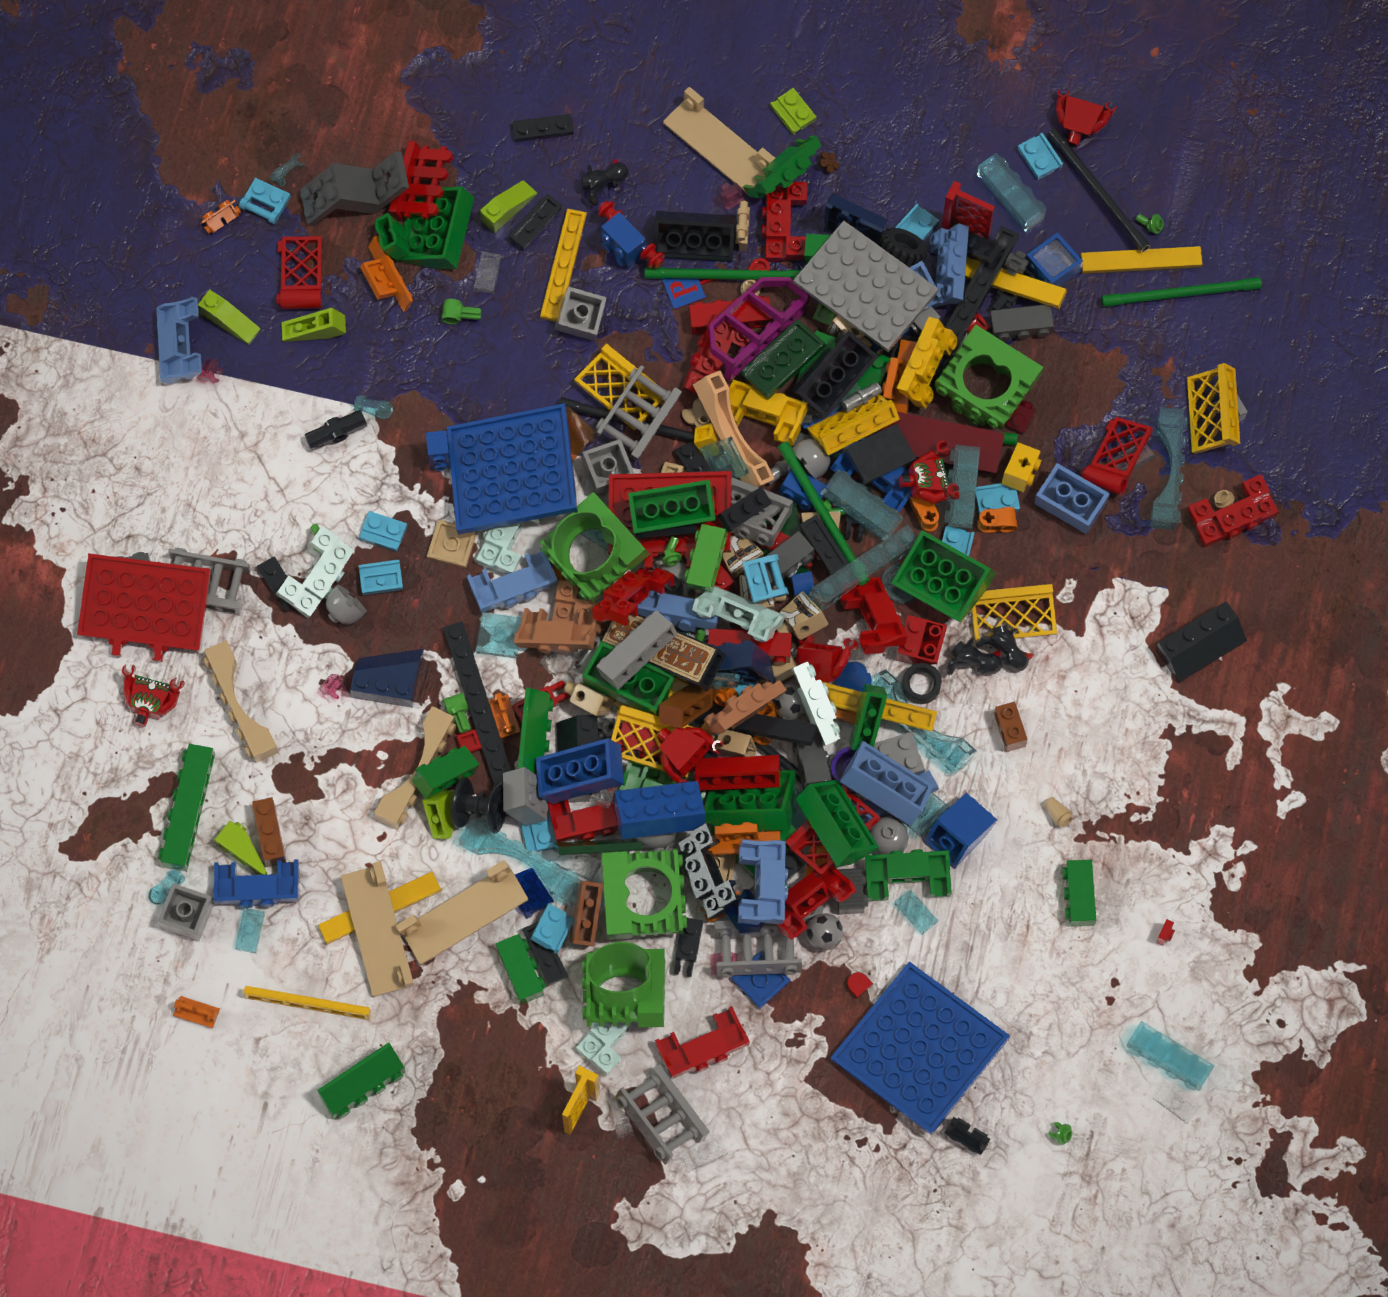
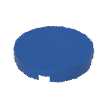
(854, 676)

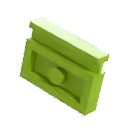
(793, 111)

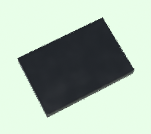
(880, 454)

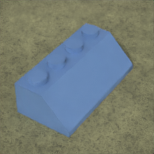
(887, 783)

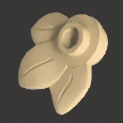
(696, 415)

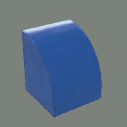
(802, 582)

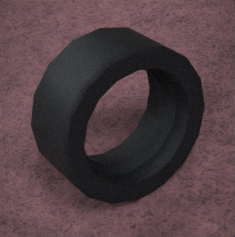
(925, 668)

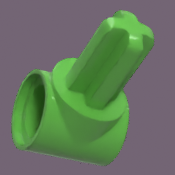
(454, 312)
(457, 707)

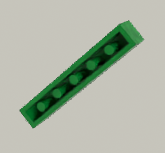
(187, 807)

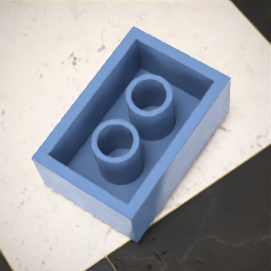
(1071, 498)

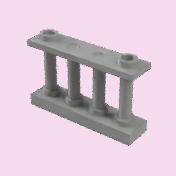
(647, 430)
(229, 604)
(726, 930)
(682, 1113)

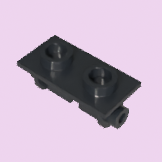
(975, 1141)

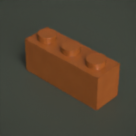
(685, 706)
(269, 831)
(586, 913)

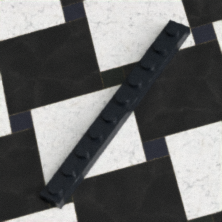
(976, 294)
(477, 701)

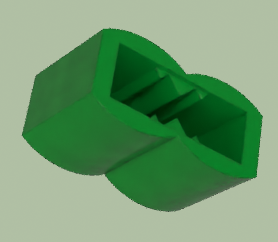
(391, 236)

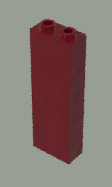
(925, 433)

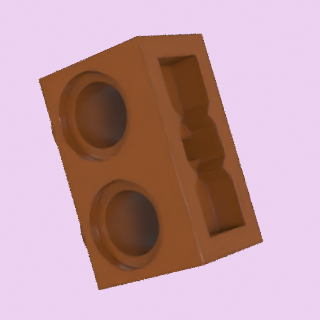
(1010, 726)

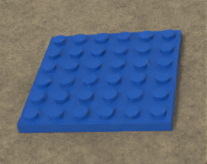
(511, 469)
(920, 1048)

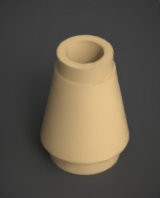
(1060, 814)

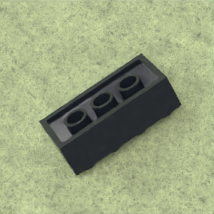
(694, 235)
(835, 373)
(1201, 642)
(574, 733)

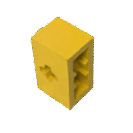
(1021, 466)

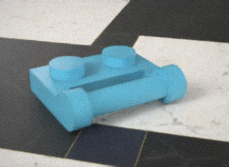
(268, 196)
(758, 578)

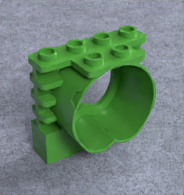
(984, 348)
(591, 515)
(623, 922)
(638, 1005)

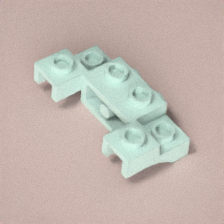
(497, 547)
(318, 583)
(736, 609)
(816, 703)
(599, 1043)

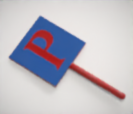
(684, 291)

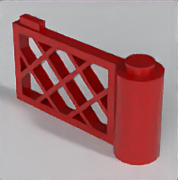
(299, 295)
(1111, 478)

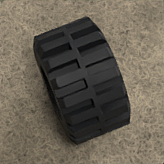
(904, 246)

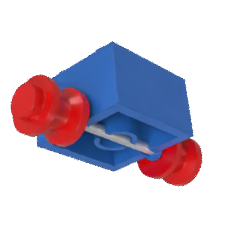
(625, 241)

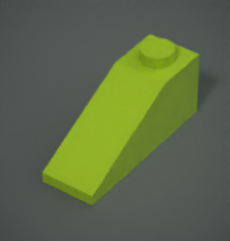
(506, 205)
(227, 317)
(314, 326)
(237, 843)

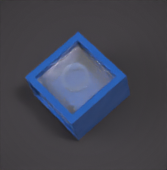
(1054, 261)

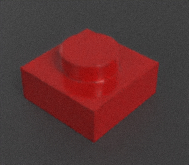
(1166, 933)

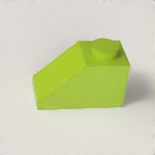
(439, 814)

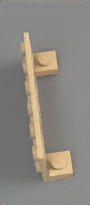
(716, 141)
(463, 913)
(376, 930)

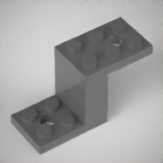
(354, 188)

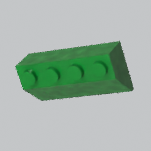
(672, 506)
(642, 691)
(534, 728)
(836, 822)
(362, 1081)

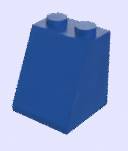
(960, 829)

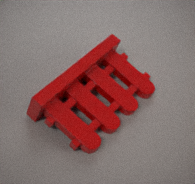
(416, 170)

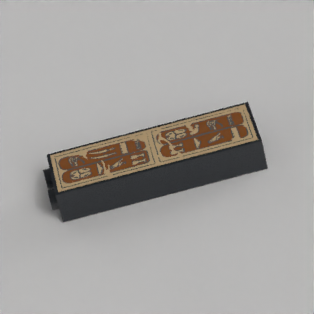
(682, 657)

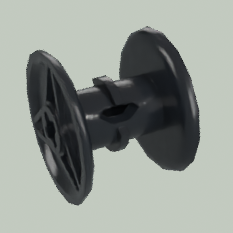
(467, 803)

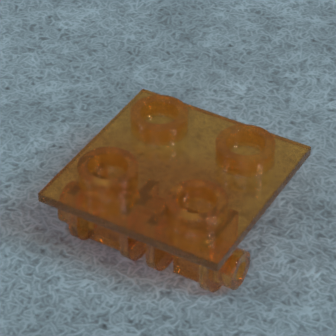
(579, 433)

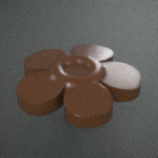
(828, 162)

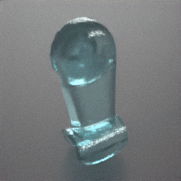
(279, 173)
(377, 408)
(159, 893)

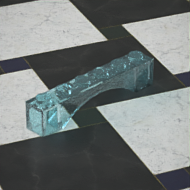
(1170, 430)
(852, 574)
(950, 750)
(481, 840)

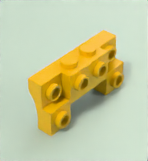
(921, 367)
(778, 410)

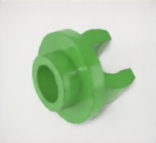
(1063, 1135)

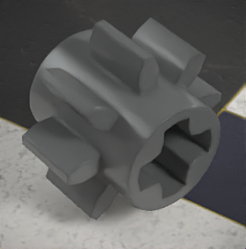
(1016, 263)
(606, 728)

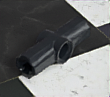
(335, 430)

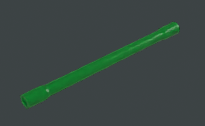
(661, 273)
(1119, 299)
(791, 459)

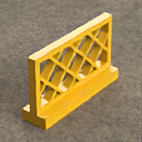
(624, 368)
(1226, 405)
(861, 424)
(1016, 595)
(642, 720)
(586, 1088)

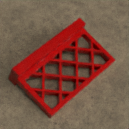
(956, 207)
(806, 833)

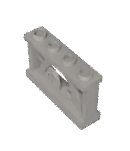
(752, 527)

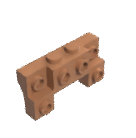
(568, 606)
(556, 635)
(743, 707)

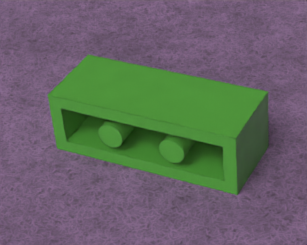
(706, 558)

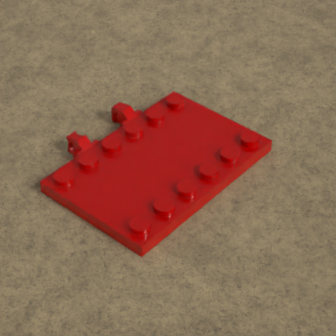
(619, 505)
(144, 603)

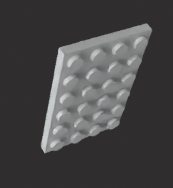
(866, 286)

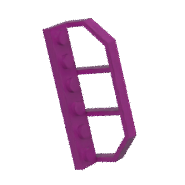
(771, 331)

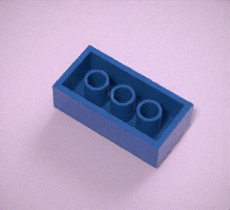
(579, 771)
(659, 809)

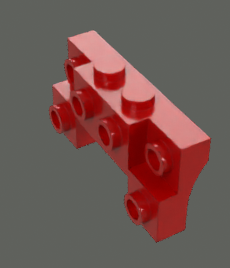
(779, 243)
(703, 362)
(1236, 517)
(628, 592)
(880, 615)
(582, 823)
(811, 894)
(705, 1049)

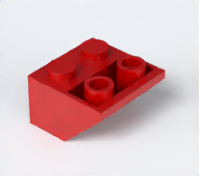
(923, 641)

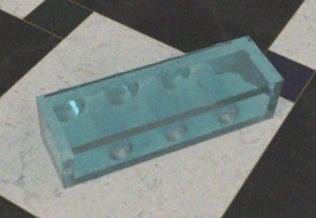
(1011, 191)
(965, 476)
(862, 504)
(1170, 1056)

